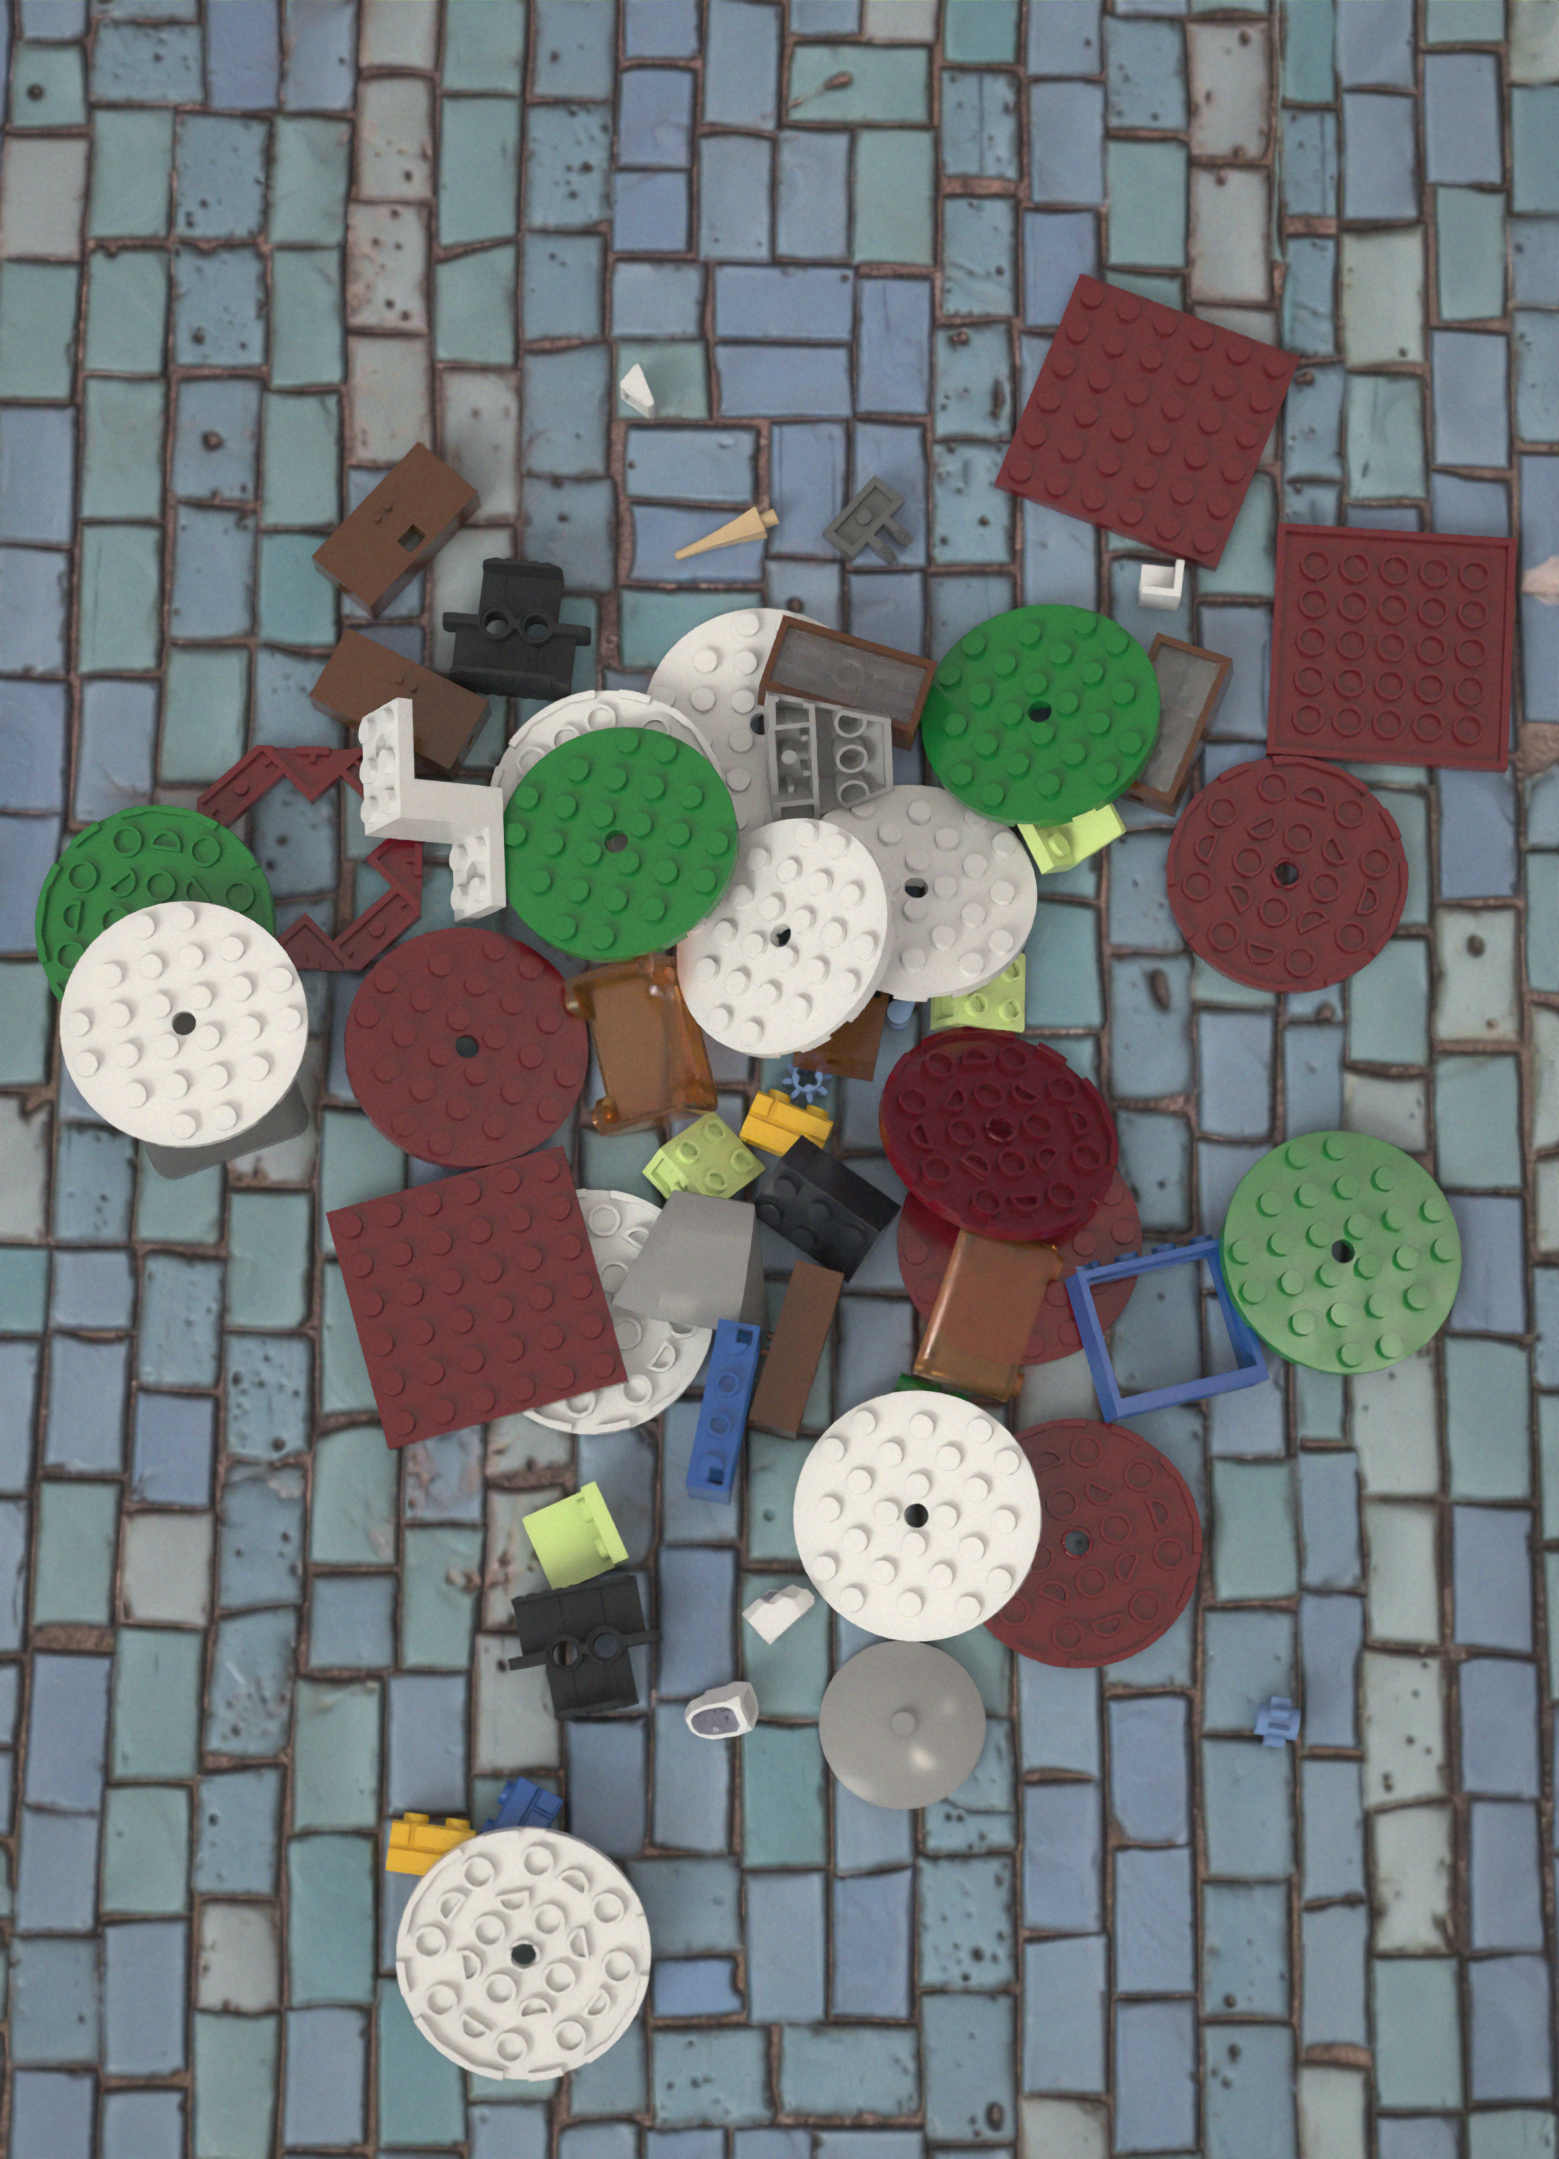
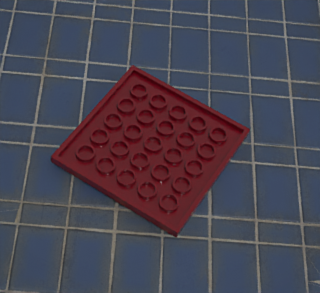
(1147, 422)
(1391, 647)
(476, 1298)

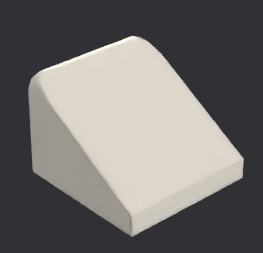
(637, 393)

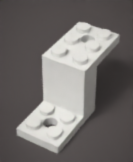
(433, 811)

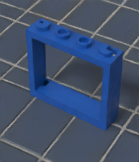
(1243, 1338)
(724, 1411)

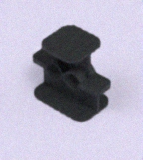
(512, 661)
(579, 1617)

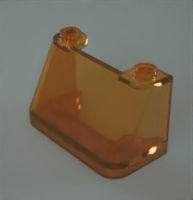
(644, 1045)
(986, 1313)

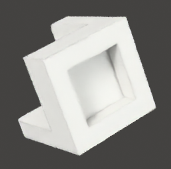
(1161, 586)

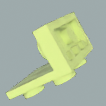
(1069, 844)
(993, 1006)
(704, 1161)
(576, 1538)

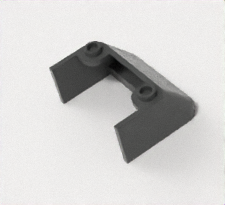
(279, 1125)

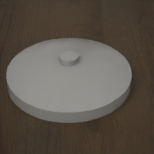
(902, 1724)

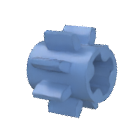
(809, 1090)
(1277, 1721)

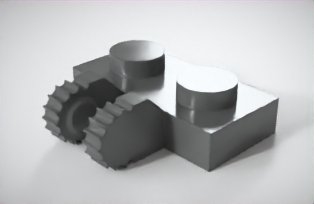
(864, 519)

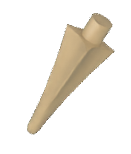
(745, 528)

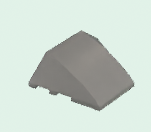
(824, 756)
(699, 1265)

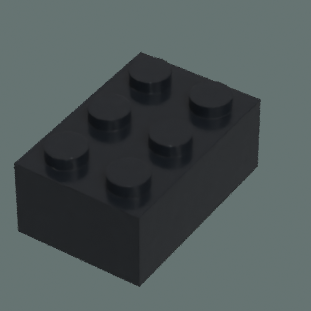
(825, 1208)

